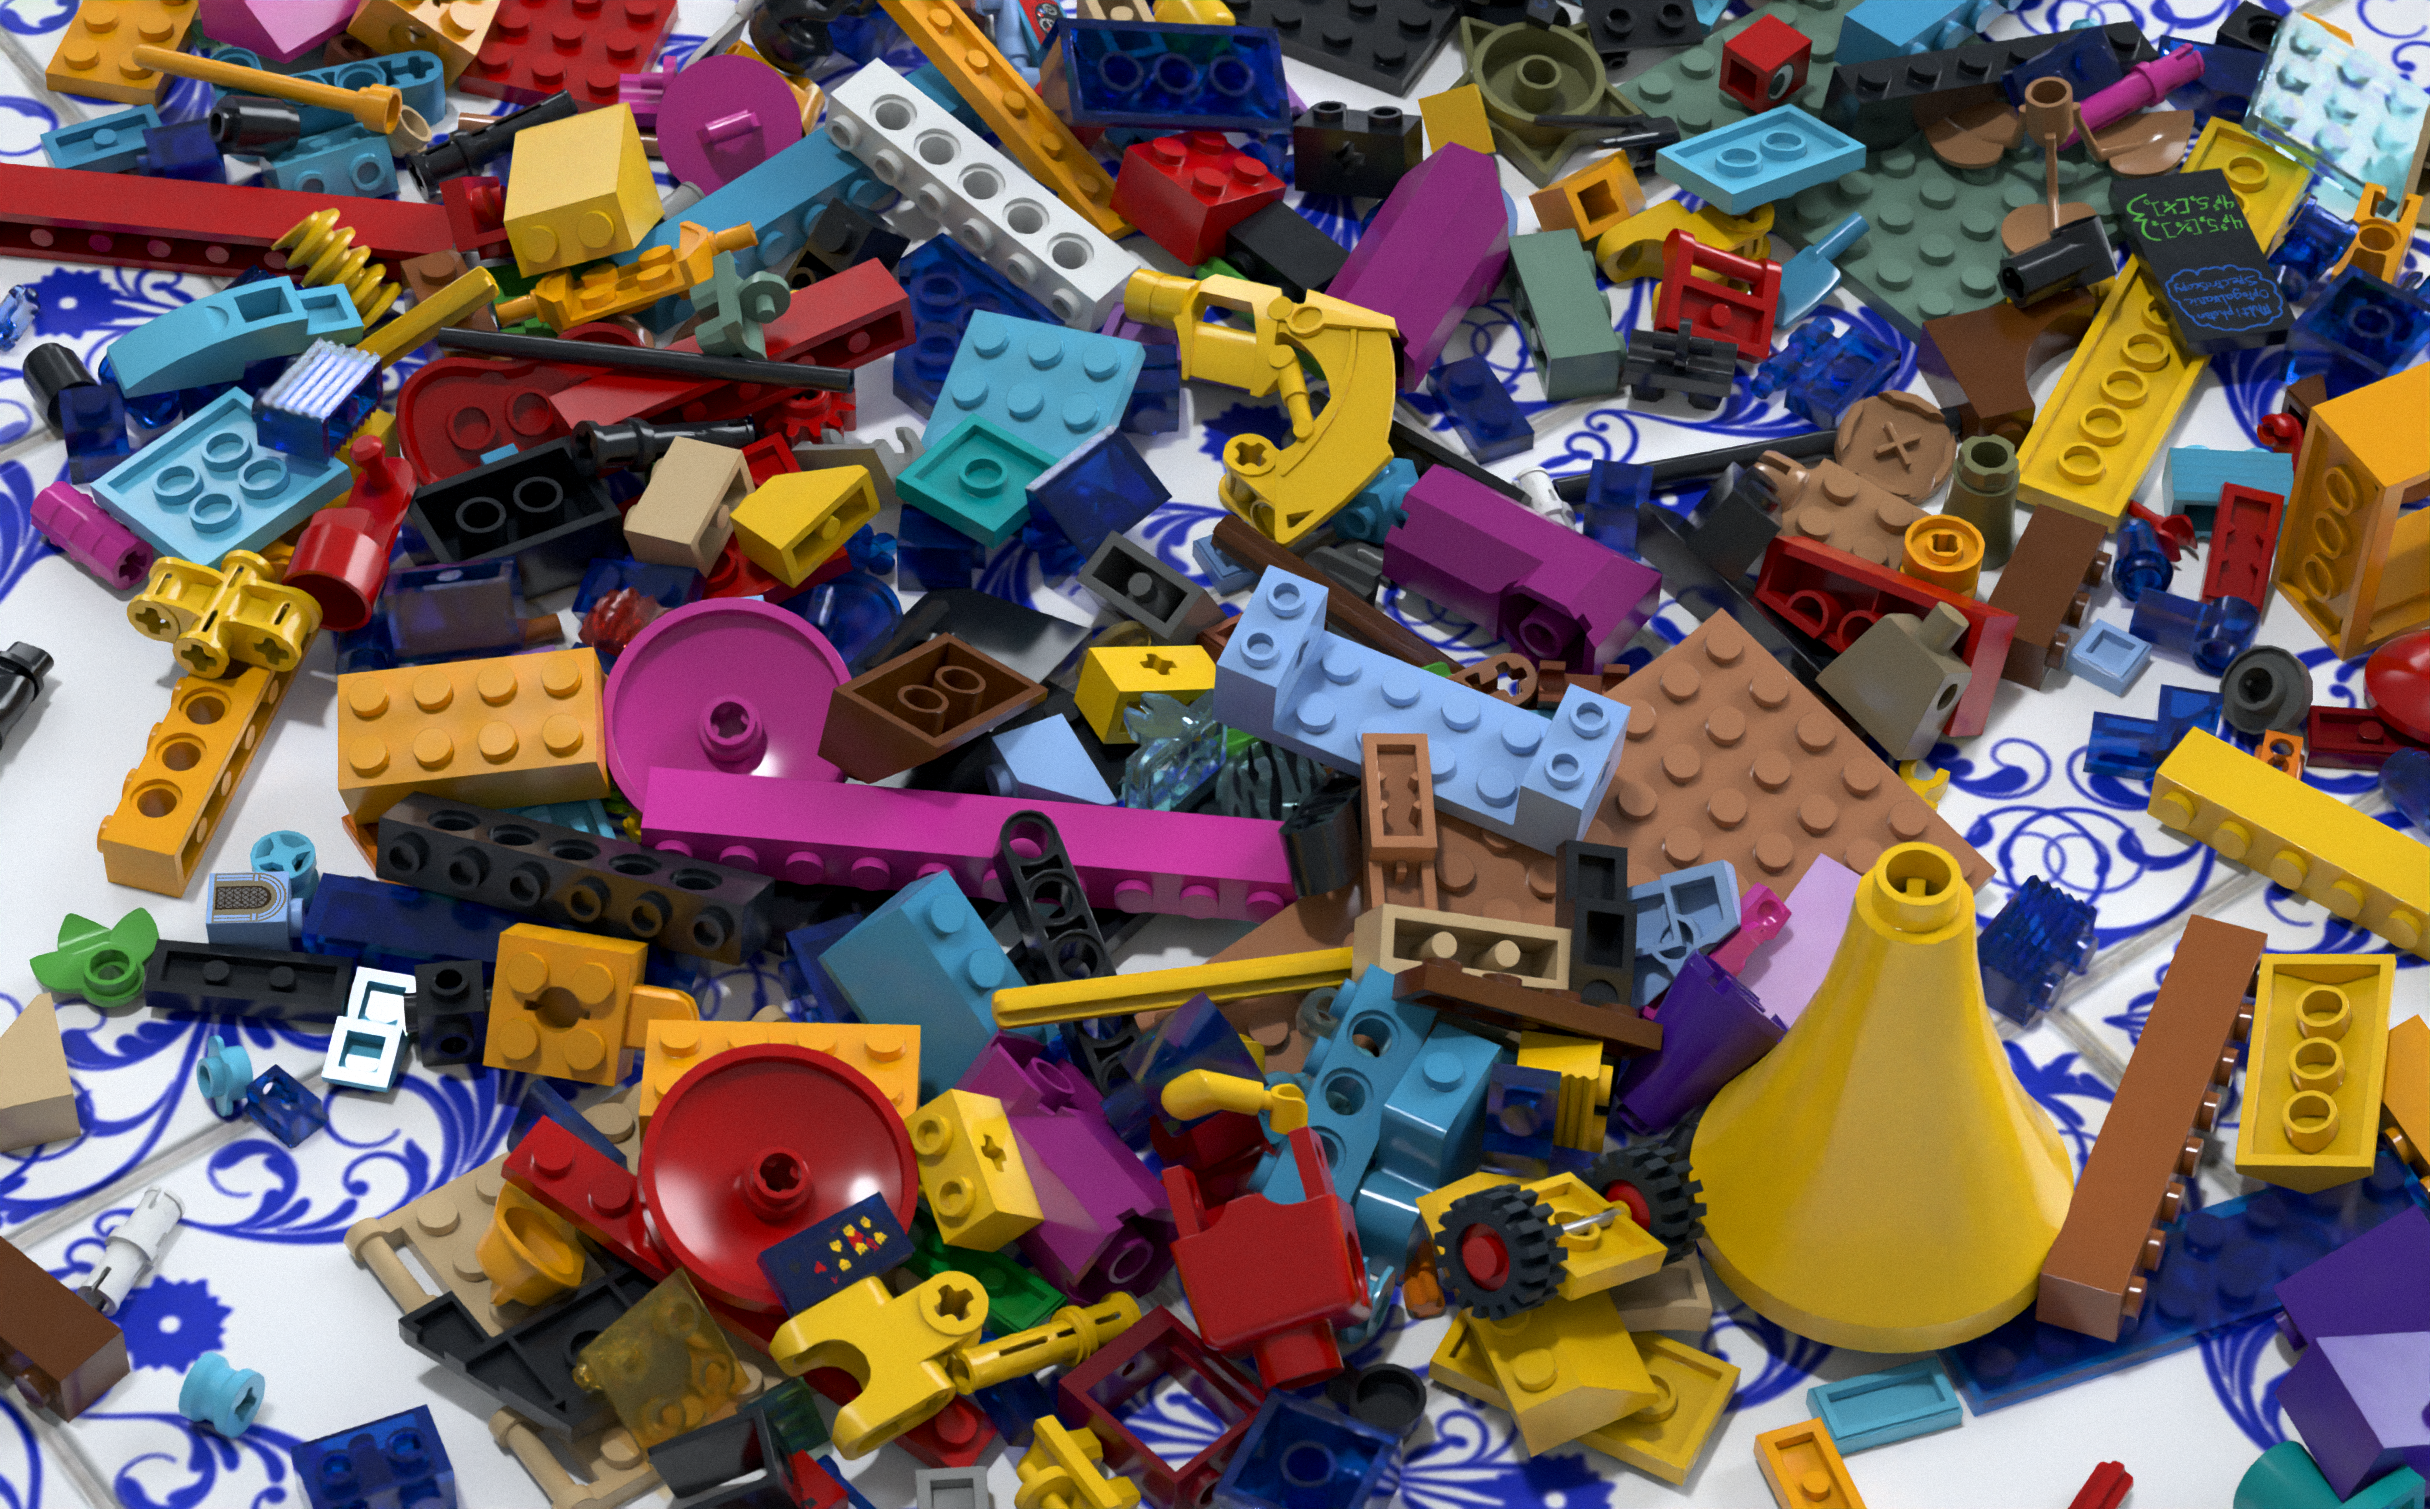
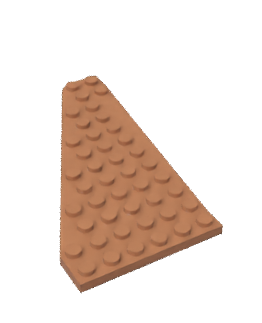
(1713, 767)

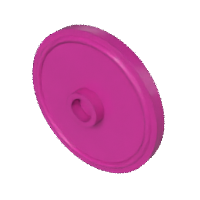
(725, 120)

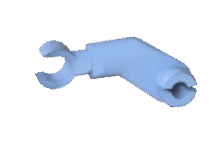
(1010, 36)

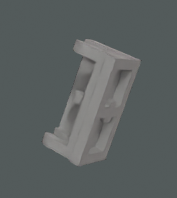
(877, 457)

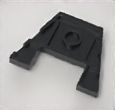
(534, 1359)

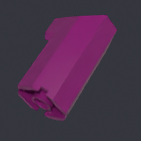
(1430, 255)
(1518, 573)
(1100, 1204)

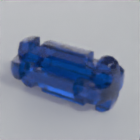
(16, 314)

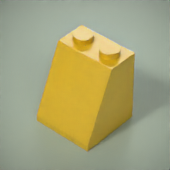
(579, 190)

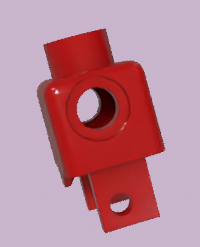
(1272, 1273)

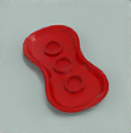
(474, 406)

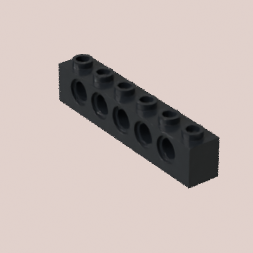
(575, 878)

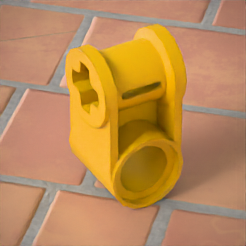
(1254, 482)

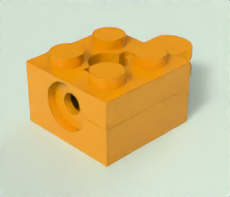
(442, 27)
(574, 1004)

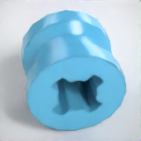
(291, 853)
(221, 1394)

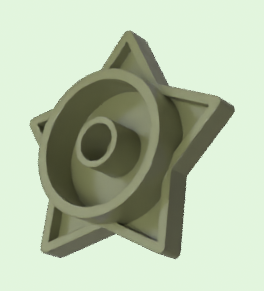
(1534, 74)

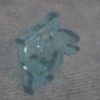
(1166, 736)

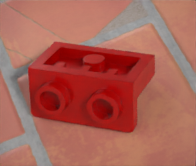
(477, 215)

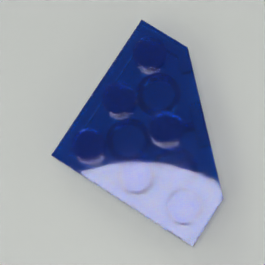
(943, 292)

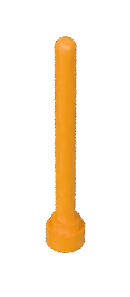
(373, 106)

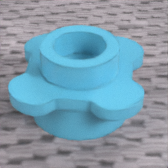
(224, 1074)

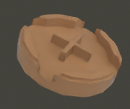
(1897, 445)

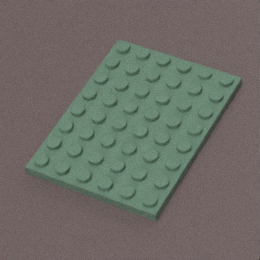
(1930, 223)

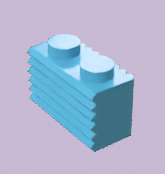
(2196, 474)

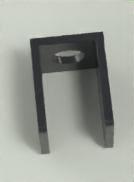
(728, 1452)

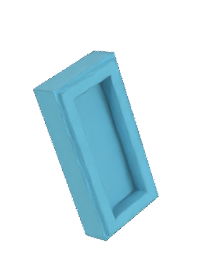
(1886, 1405)

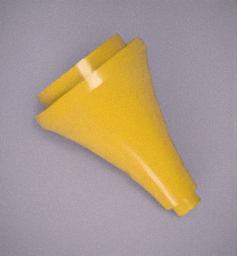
(1883, 1156)

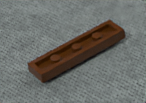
(1503, 1003)

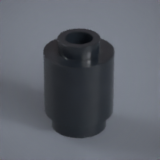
(253, 126)
(52, 369)

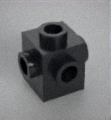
(449, 1012)

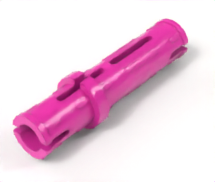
(2141, 88)

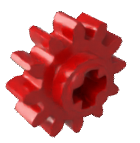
(806, 414)

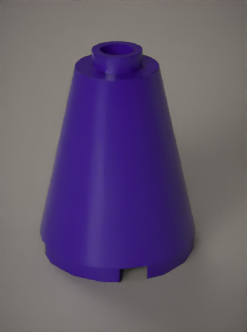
(1708, 1039)

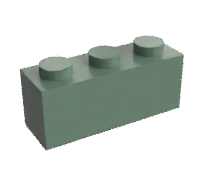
(1563, 315)

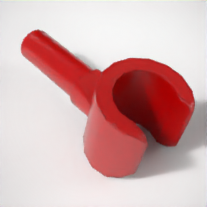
(2171, 531)

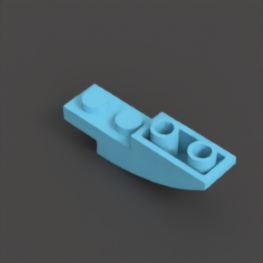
(219, 333)

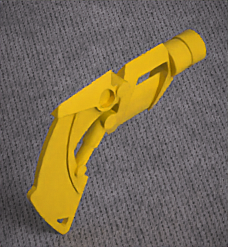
(1350, 343)

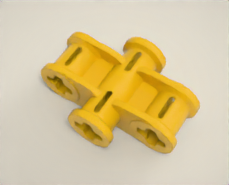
(224, 614)

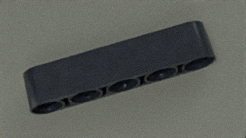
(1059, 938)

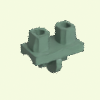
(737, 308)

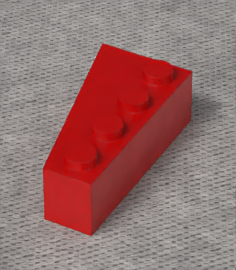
(1844, 595)

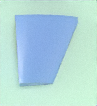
(1676, 916)

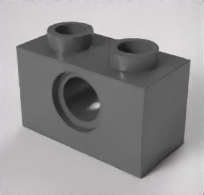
(1146, 590)

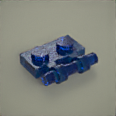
(1840, 376)

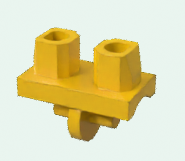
(1064, 1473)

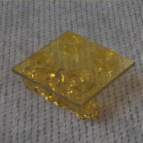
(662, 1365)

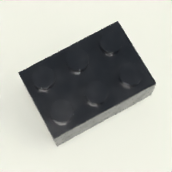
(519, 507)

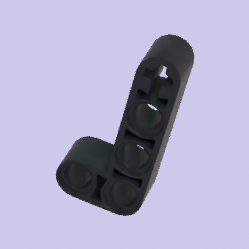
(1325, 836)

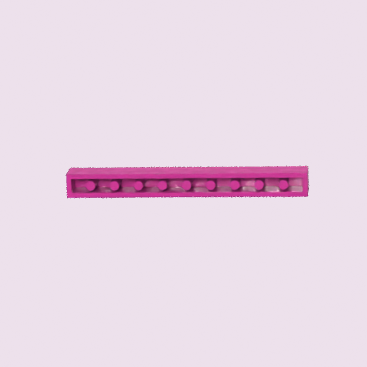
(899, 835)

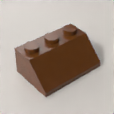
(920, 708)

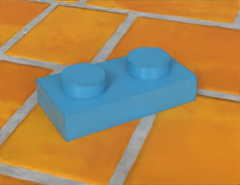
(101, 143)

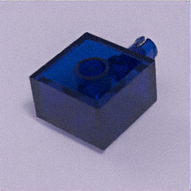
(2359, 332)

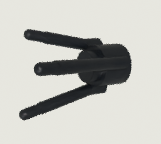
(1639, 138)

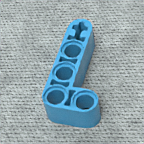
(413, 72)

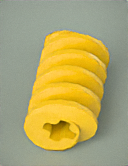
(333, 264)

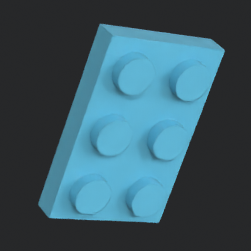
(1760, 159)

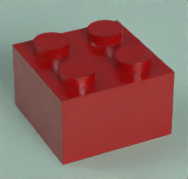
(1191, 191)

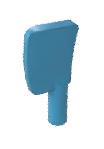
(1811, 275)

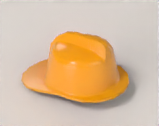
(528, 1251)

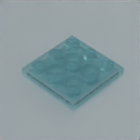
(2336, 111)

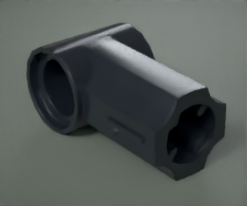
(2070, 259)

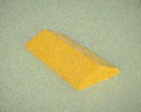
(2316, 1069)

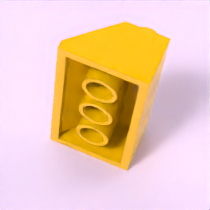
(1557, 1364)

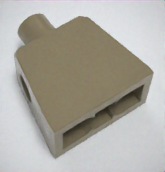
(1902, 679)

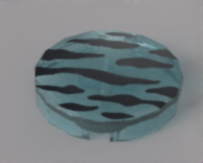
(1266, 782)

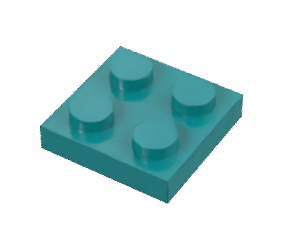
(976, 480)

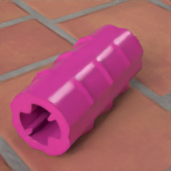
(91, 535)

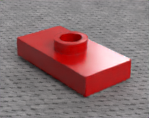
(2241, 544)

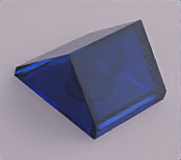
(1086, 497)

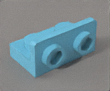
(336, 163)

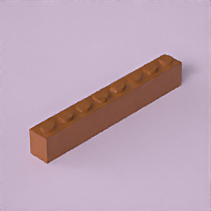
(2153, 1132)

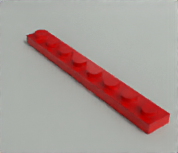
(606, 1206)

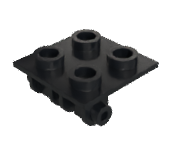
(1639, 25)

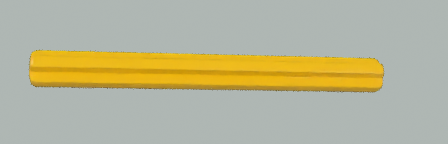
(1170, 988)

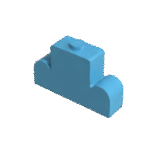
(1426, 1141)

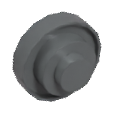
(2266, 691)

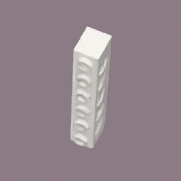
(979, 196)

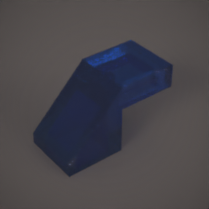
(2139, 746)

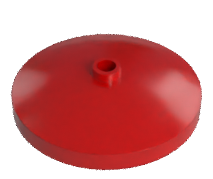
(755, 1122)

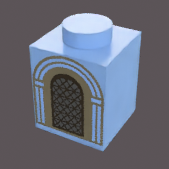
(253, 910)

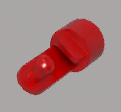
(348, 548)

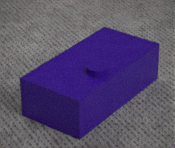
(2363, 1407)

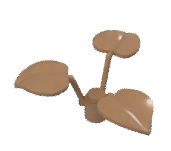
(2134, 145)

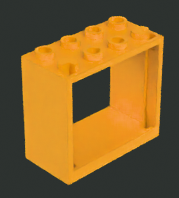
(2341, 548)

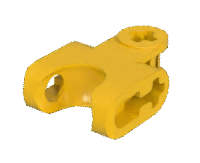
(1636, 244)
(890, 1348)

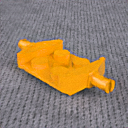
(629, 287)

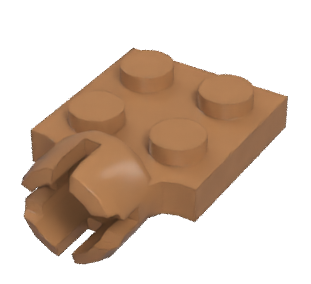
(1840, 509)

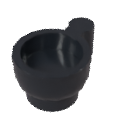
(1381, 1396)

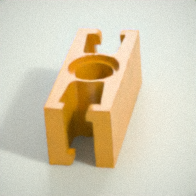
(2380, 243)

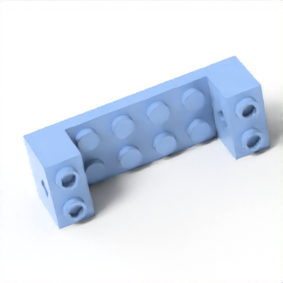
(1487, 757)

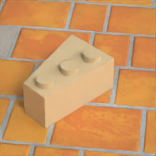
(1403, 936)

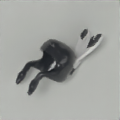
(784, 32)

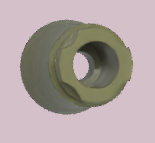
(1985, 494)

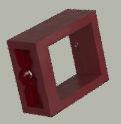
(1129, 1364)

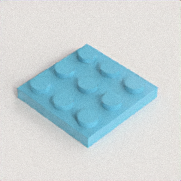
(1037, 382)
(214, 488)

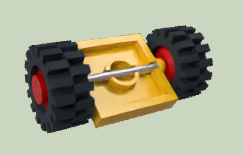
(1570, 1234)

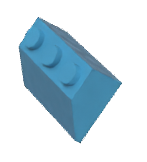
(931, 966)

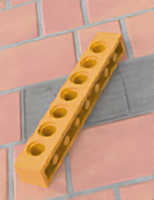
(196, 761)

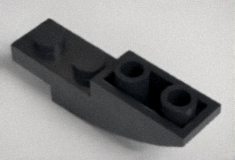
(1602, 926)

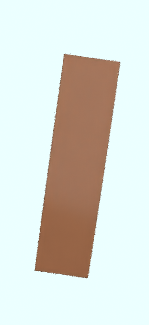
(1397, 821)

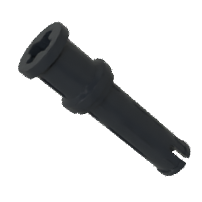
(469, 152)
(639, 444)

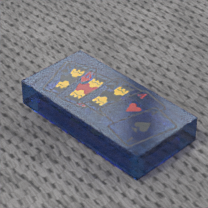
(835, 1254)

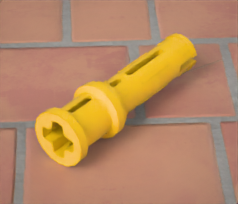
(1067, 1339)

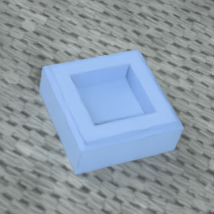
(2108, 657)

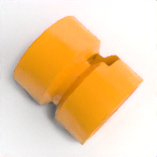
(1944, 553)

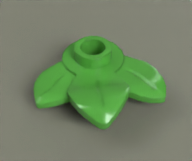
(99, 961)

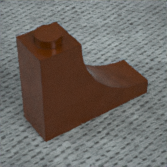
(1989, 355)

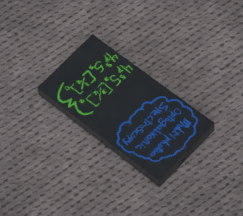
(2202, 262)

